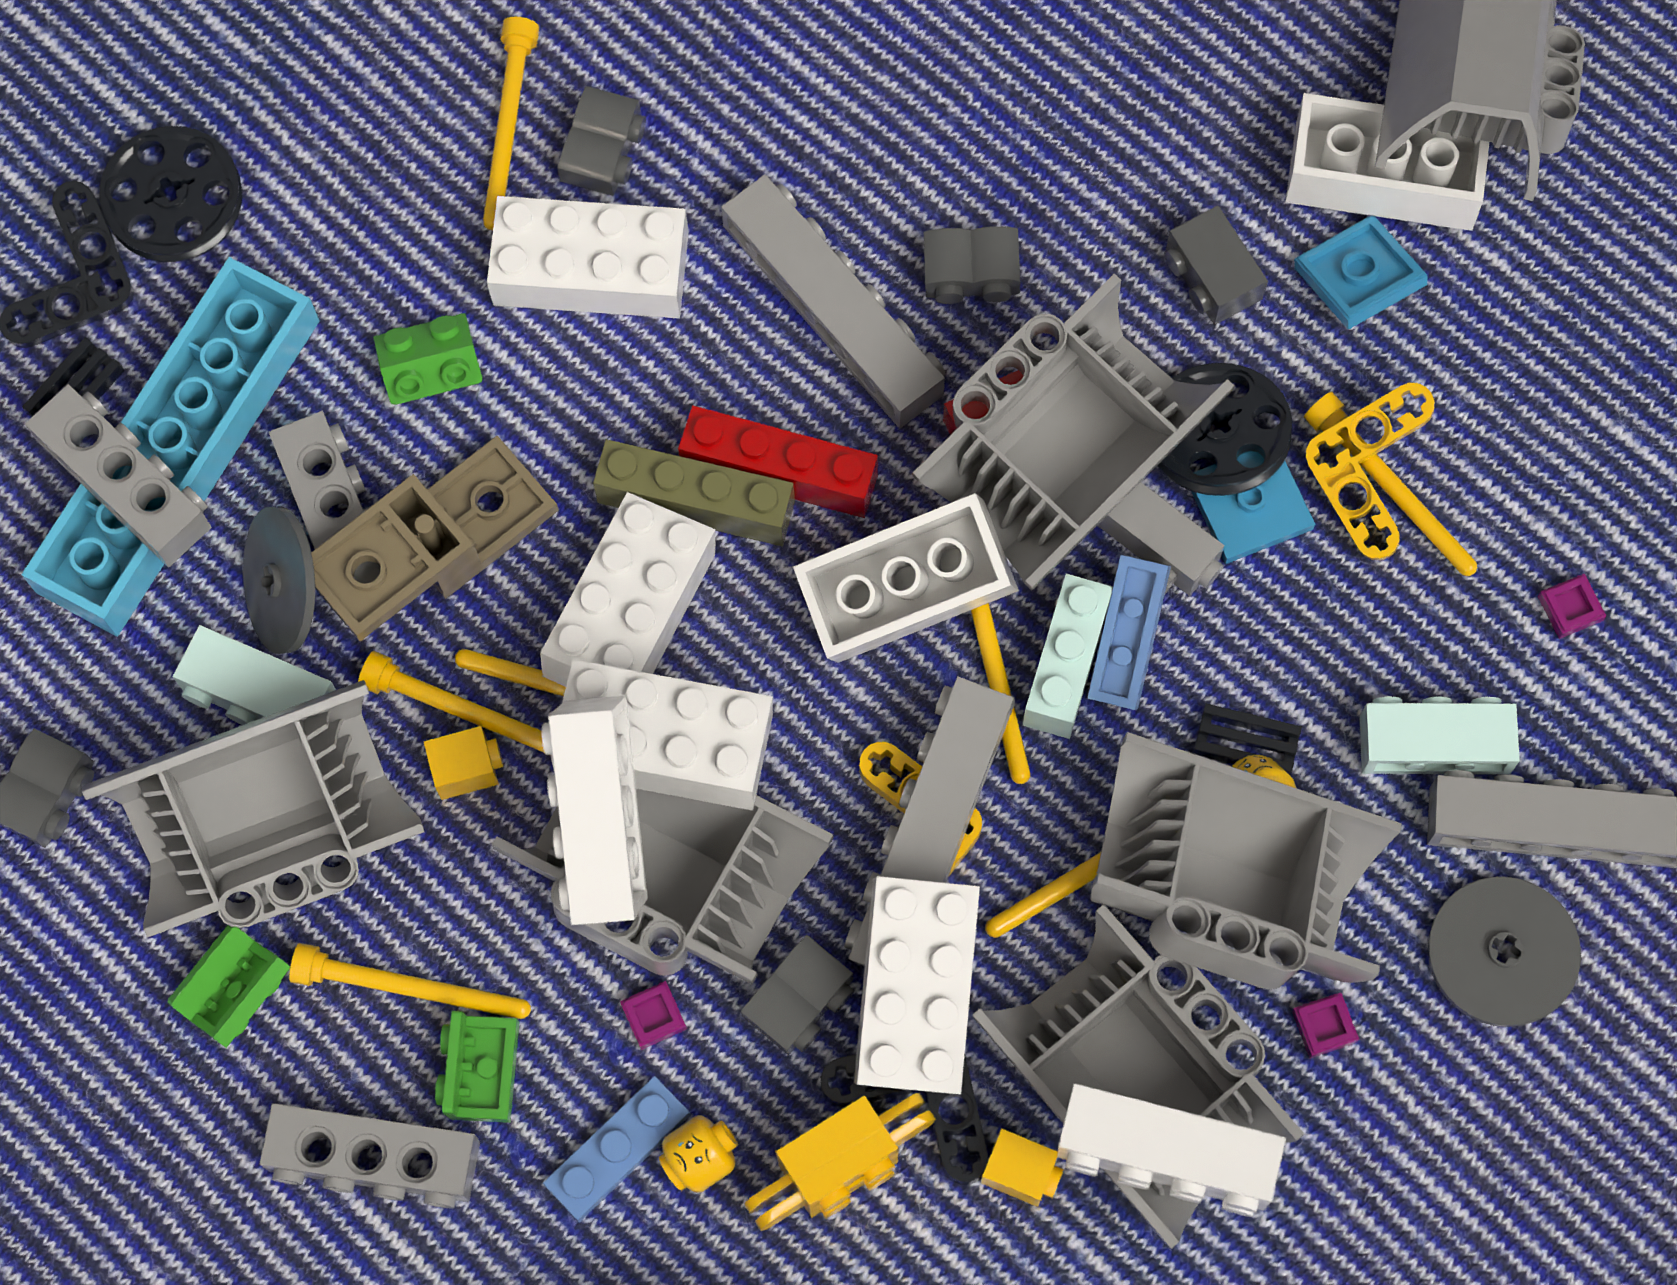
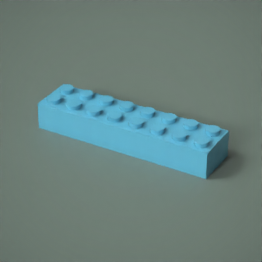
(191, 419)

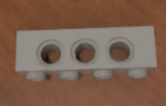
(70, 419)
(301, 448)
(296, 1128)

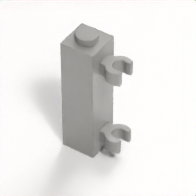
(1166, 536)

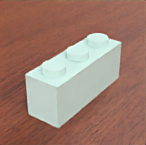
(1067, 656)
(242, 678)
(1438, 736)

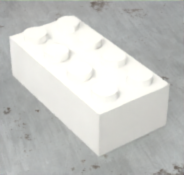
(1423, 181)
(588, 257)
(905, 578)
(631, 591)
(685, 733)
(596, 810)
(916, 985)
(1171, 1149)

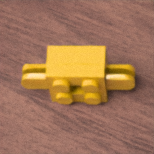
(838, 1159)

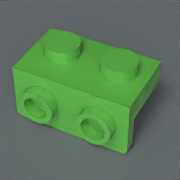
(427, 358)
(228, 985)
(478, 1068)

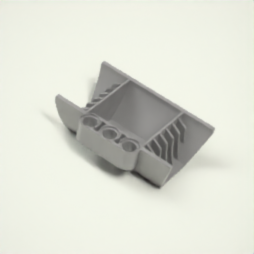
(1483, 75)
(1066, 435)
(261, 807)
(1234, 865)
(710, 877)
(1131, 1037)

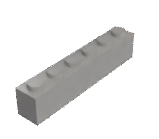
(833, 300)
(944, 794)
(1553, 819)

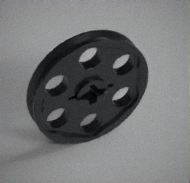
(151, 200)
(1242, 433)

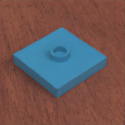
(1360, 271)
(1257, 516)

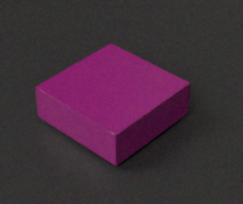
(1571, 606)
(653, 1015)
(1325, 1025)

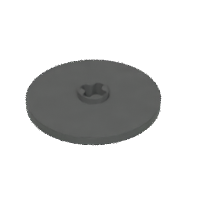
(279, 580)
(1540, 938)

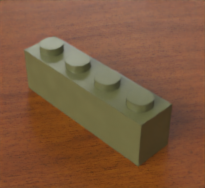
(704, 492)

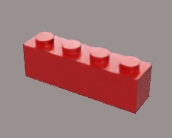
(820, 470)

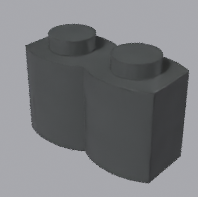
(601, 140)
(972, 263)
(42, 786)
(798, 996)

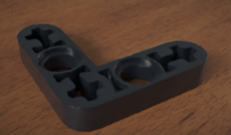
(85, 287)
(947, 1151)

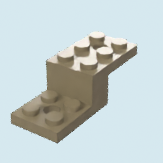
(429, 537)

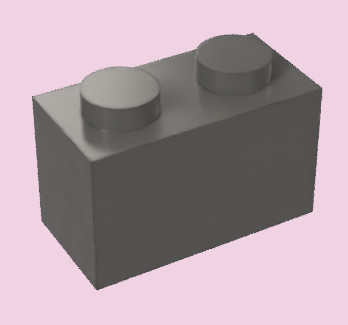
(1215, 265)

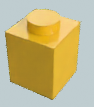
(463, 762)
(1022, 1168)

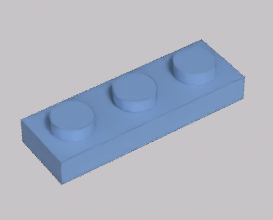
(1129, 632)
(616, 1149)

